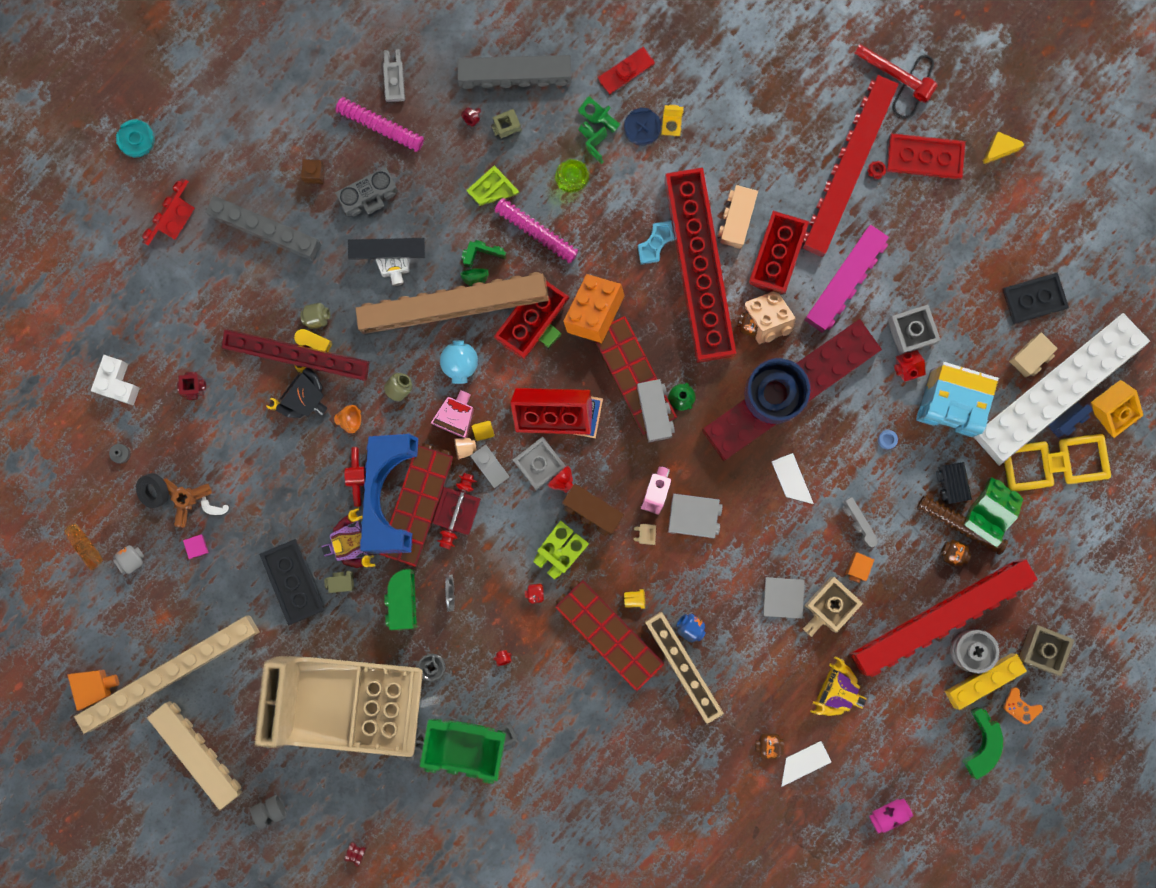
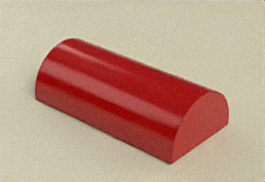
(778, 253)
(530, 322)

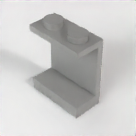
(694, 516)

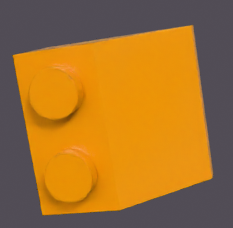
(1117, 408)

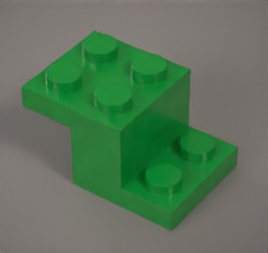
(994, 511)

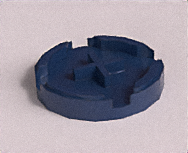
(642, 126)

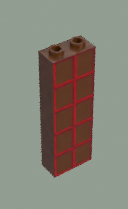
(628, 367)
(420, 499)
(608, 634)

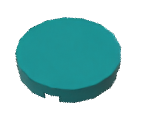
(135, 138)

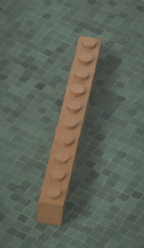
(452, 303)

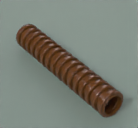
(954, 520)

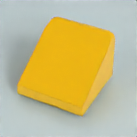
(483, 430)

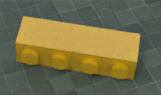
(986, 682)

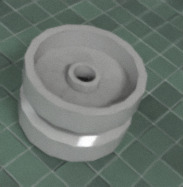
(965, 644)

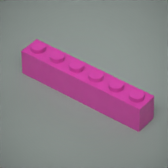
(844, 281)

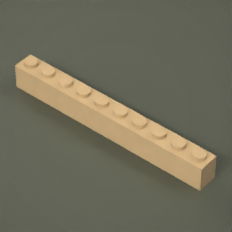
(166, 674)

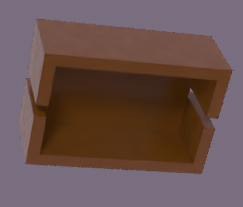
(592, 510)

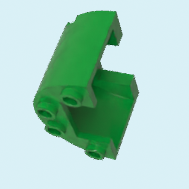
(463, 749)

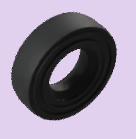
(144, 495)

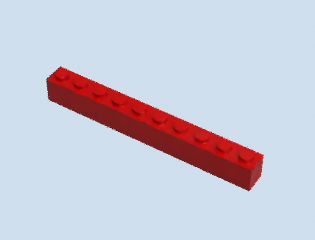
(850, 166)

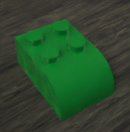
(401, 601)

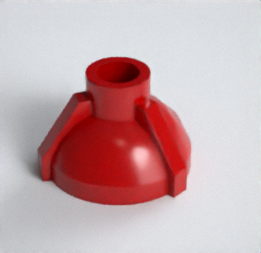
(562, 481)

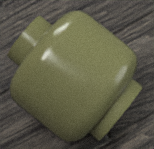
(315, 316)
(398, 386)

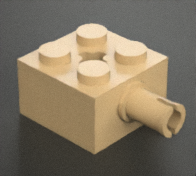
(820, 605)

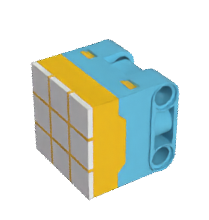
(957, 399)

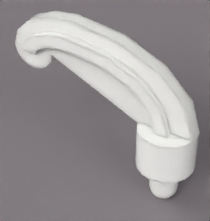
(212, 509)

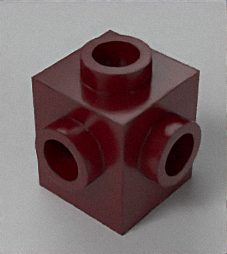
(185, 383)

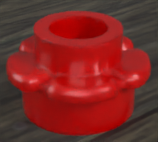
(876, 165)
(502, 658)

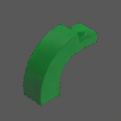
(991, 746)

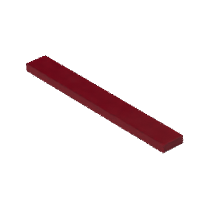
(295, 354)

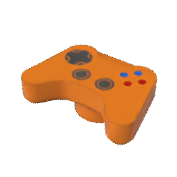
(1019, 709)

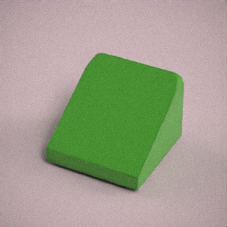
(550, 336)

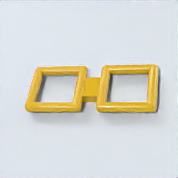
(1060, 463)

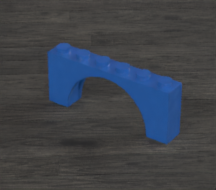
(382, 456)

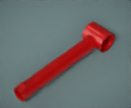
(923, 89)

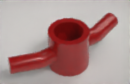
(355, 476)

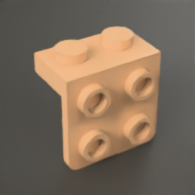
(770, 316)

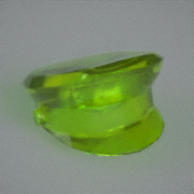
(572, 175)

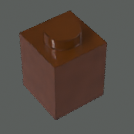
(312, 171)

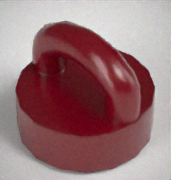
(471, 116)

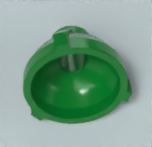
(474, 276)
(678, 403)

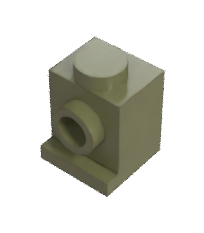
(509, 118)
(339, 582)

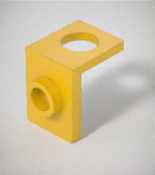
(672, 113)

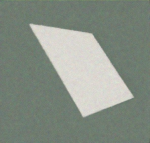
(791, 478)
(805, 762)

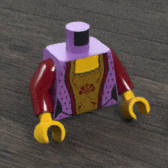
(346, 542)

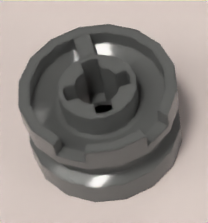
(438, 662)

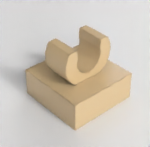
(647, 534)

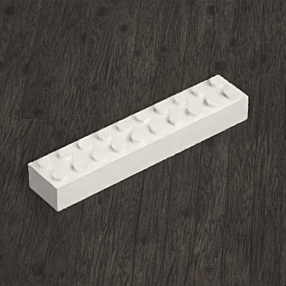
(1061, 388)

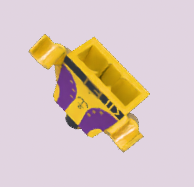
(838, 691)

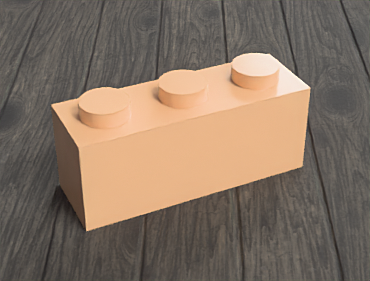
(737, 216)

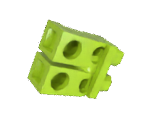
(560, 556)

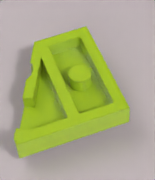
(492, 187)

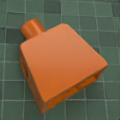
(91, 687)

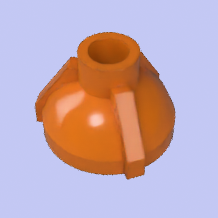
(349, 418)

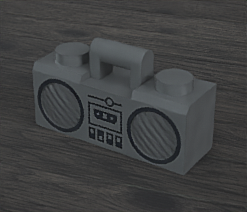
(371, 188)

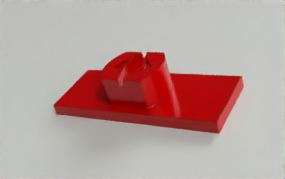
(626, 70)

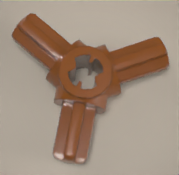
(192, 496)

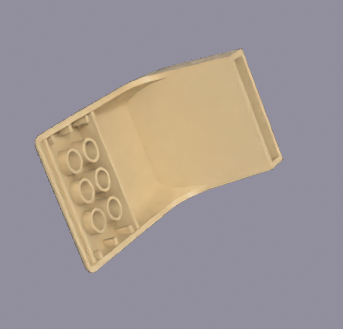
(339, 705)

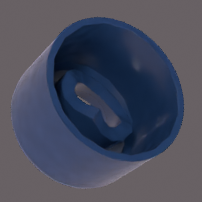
(793, 379)

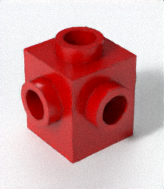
(910, 365)

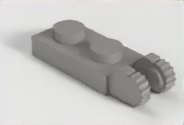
(393, 77)
(860, 523)

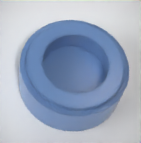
(887, 439)

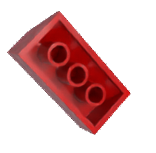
(552, 411)

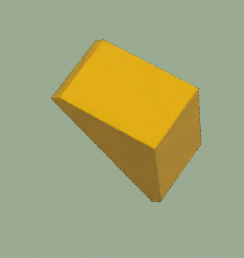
(1002, 146)

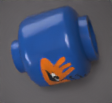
(691, 628)

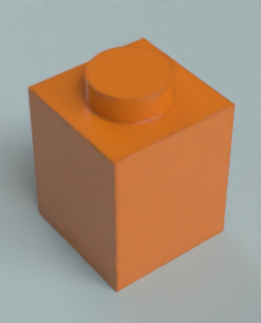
(859, 567)

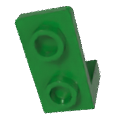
(469, 255)

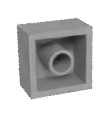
(913, 329)

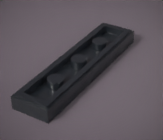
(386, 248)

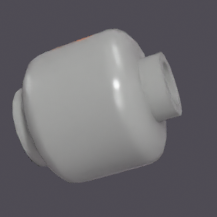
(128, 559)

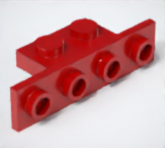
(172, 216)

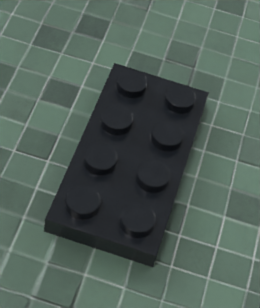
(292, 582)

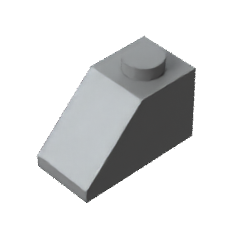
(490, 466)

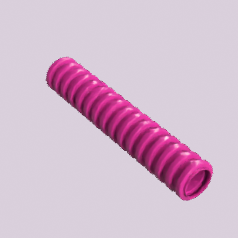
(379, 124)
(536, 230)

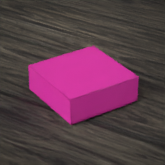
(195, 546)

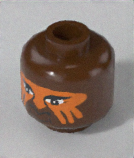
(747, 325)
(955, 553)
(769, 746)

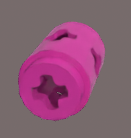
(900, 814)

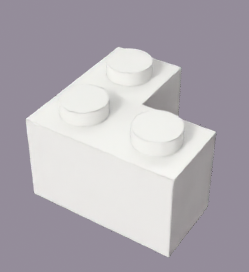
(109, 381)

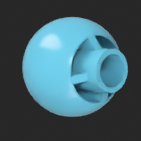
(459, 361)

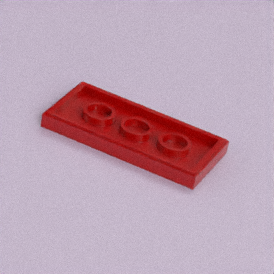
(926, 156)

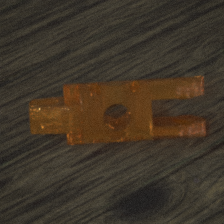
(83, 546)

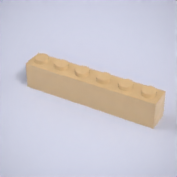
(684, 667)
(195, 755)

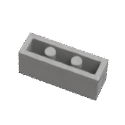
(655, 410)

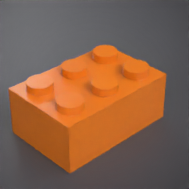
(594, 308)

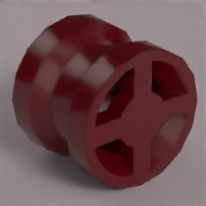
(355, 854)

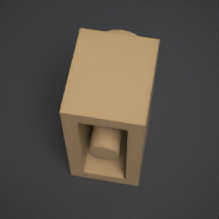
(1033, 354)

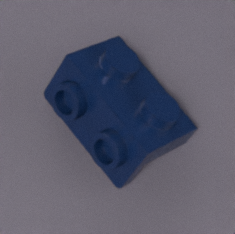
(1065, 423)

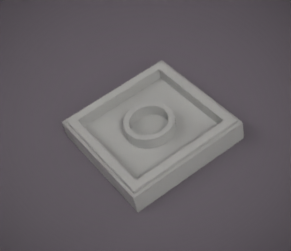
(539, 463)
(783, 597)

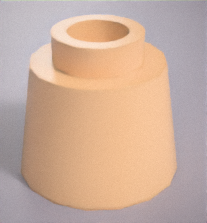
(464, 447)

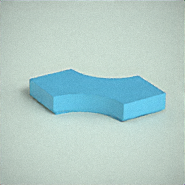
(650, 250)

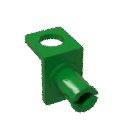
(600, 115)
(594, 139)

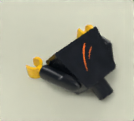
(301, 396)

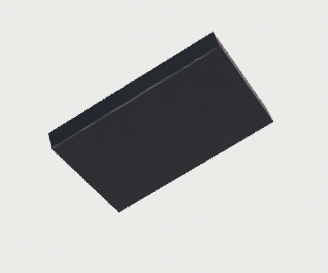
(1035, 298)

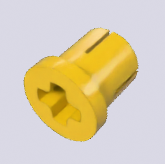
(635, 599)

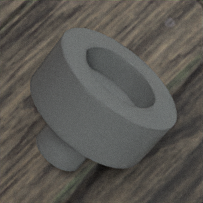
(119, 453)

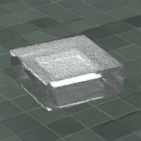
(430, 701)

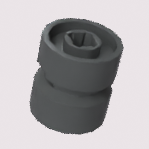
(270, 811)

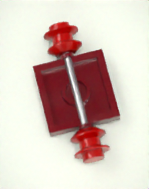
(456, 511)

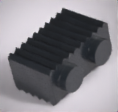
(954, 483)

